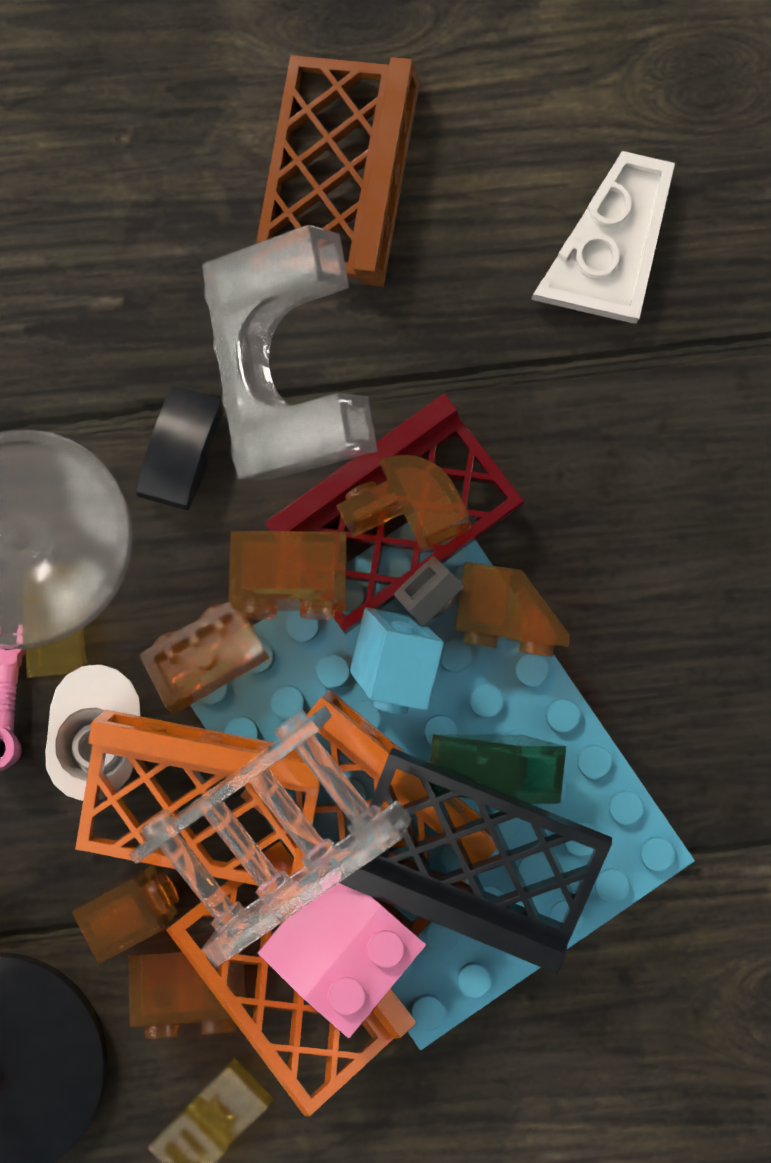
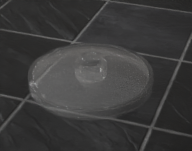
(60, 538)

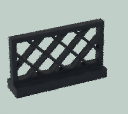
(466, 906)

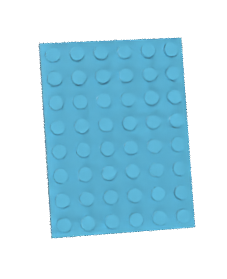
(471, 694)

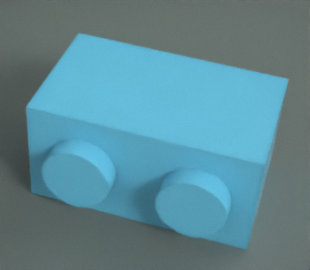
(395, 660)

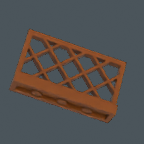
(382, 160)

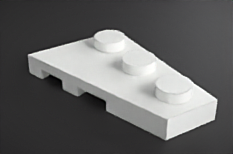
(614, 243)

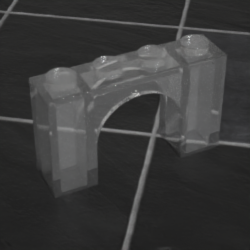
(246, 302)

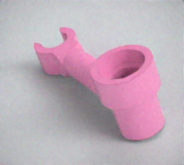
(9, 670)

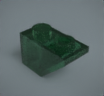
(508, 763)

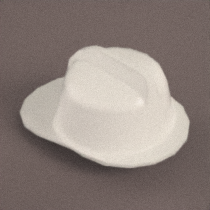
(73, 708)

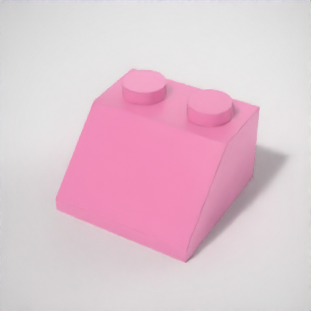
(342, 954)

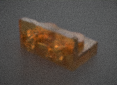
(203, 656)

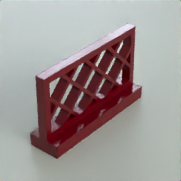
(418, 437)

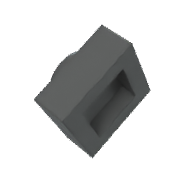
(429, 591)

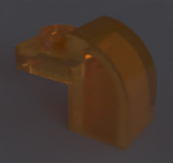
(412, 489)

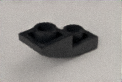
(178, 447)

